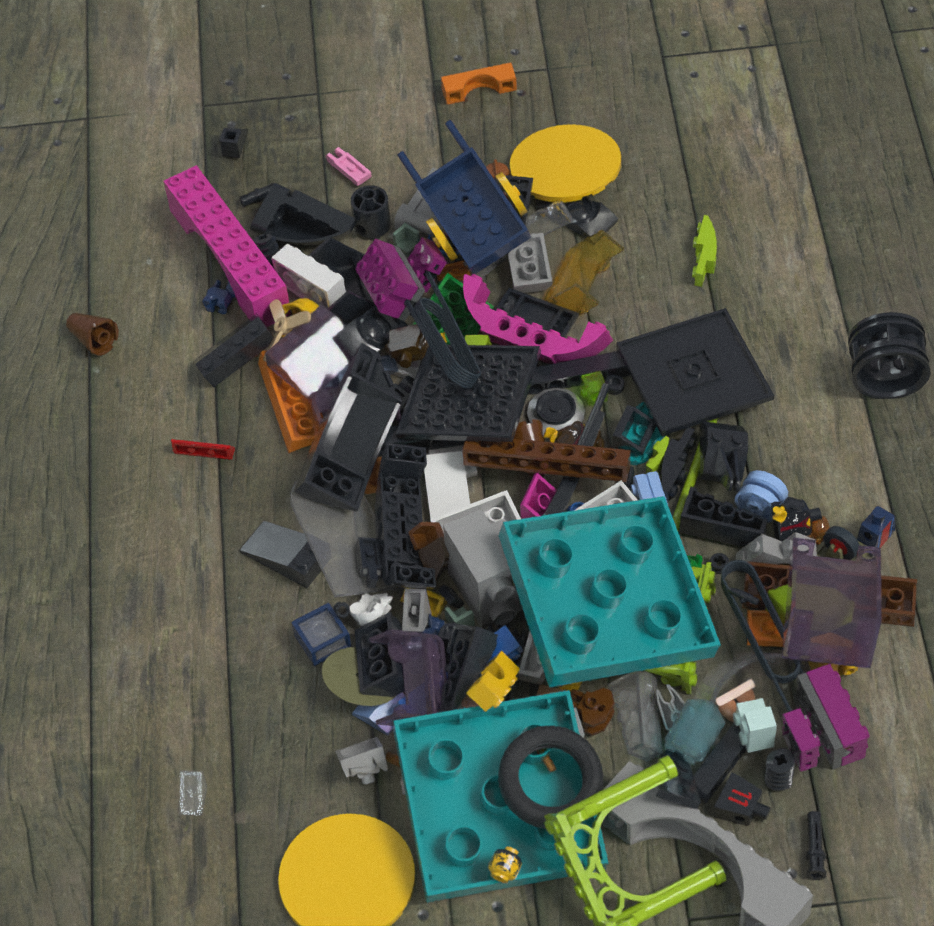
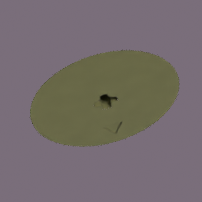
(342, 678)

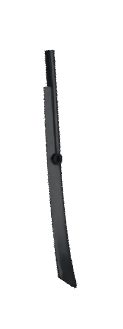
(568, 483)

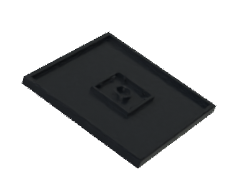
(694, 371)

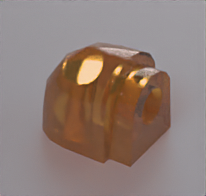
(819, 529)

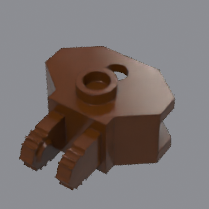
(594, 709)

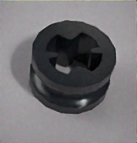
(714, 560)

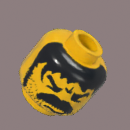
(505, 864)

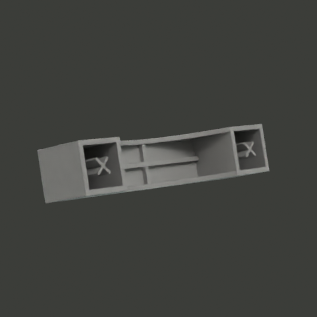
(766, 893)

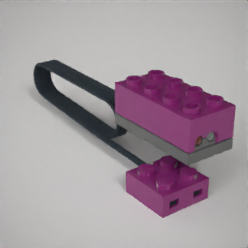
(400, 282)
(818, 692)

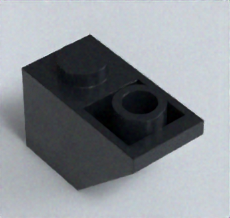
(232, 141)

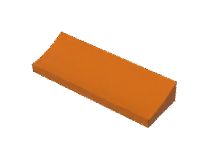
(290, 408)

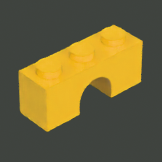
(495, 682)

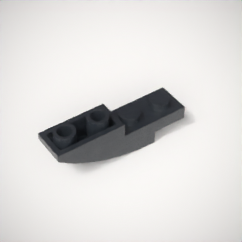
(674, 463)

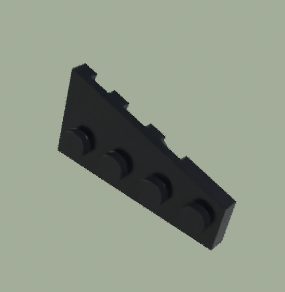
(681, 788)

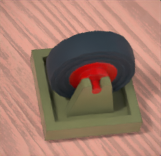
(839, 544)

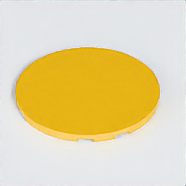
(567, 162)
(347, 873)

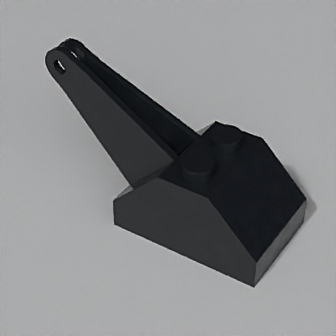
(723, 453)

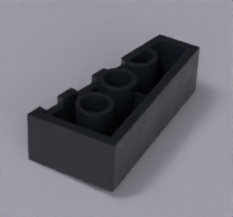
(719, 521)

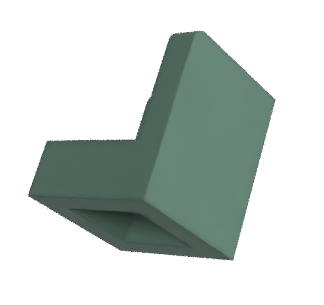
(406, 238)
(459, 616)

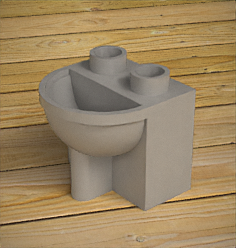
(481, 568)

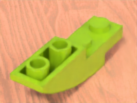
(705, 251)

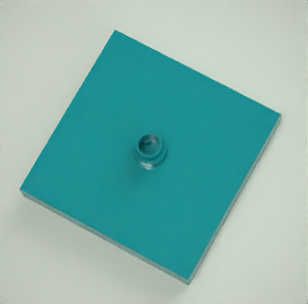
(607, 591)
(456, 798)

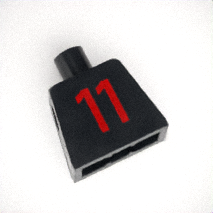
(740, 802)

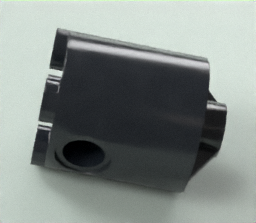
(371, 211)

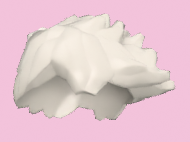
(370, 608)

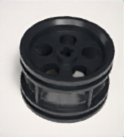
(888, 355)

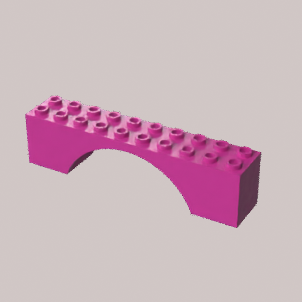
(248, 271)

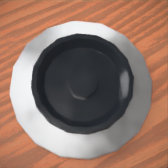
(556, 408)

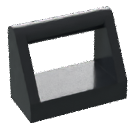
(629, 416)

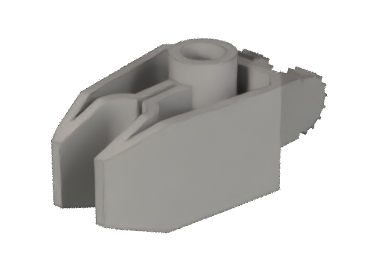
(670, 709)

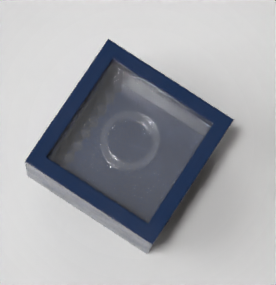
(321, 633)

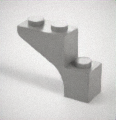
(771, 551)

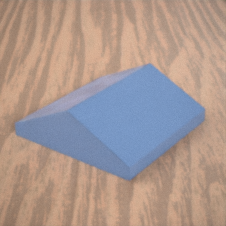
(370, 714)

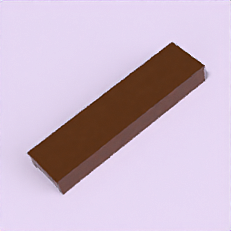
(897, 593)

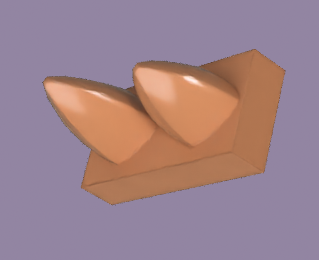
(726, 702)

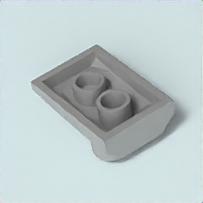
(530, 265)

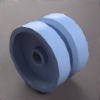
(759, 492)

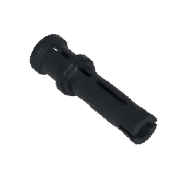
(815, 854)

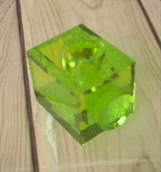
(591, 386)

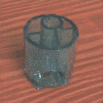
(695, 729)

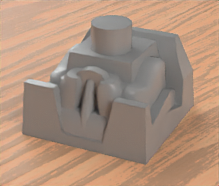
(363, 759)

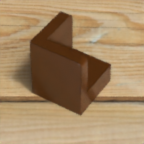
(425, 533)

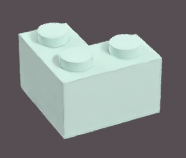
(756, 725)

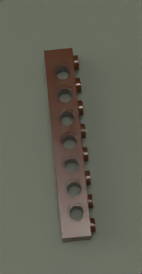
(549, 458)

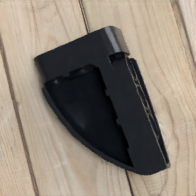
(299, 218)

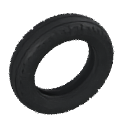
(540, 738)

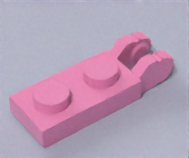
(349, 166)

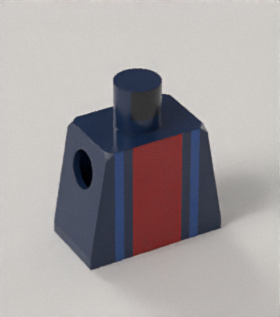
(879, 525)

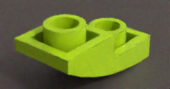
(659, 450)

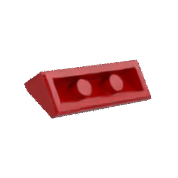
(202, 449)

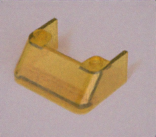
(579, 271)

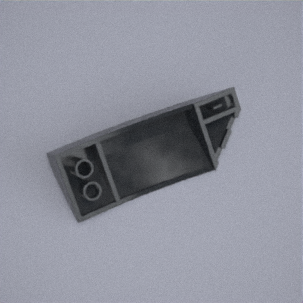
(350, 434)

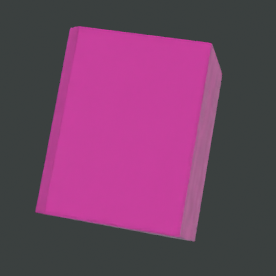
(537, 497)

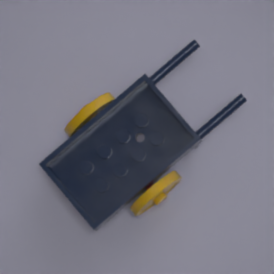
(482, 226)

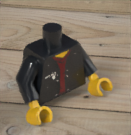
(793, 516)

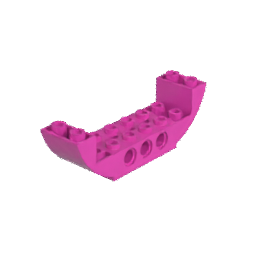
(516, 332)

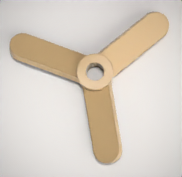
(284, 325)

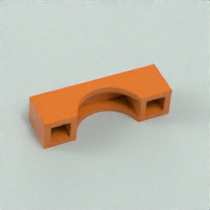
(498, 77)

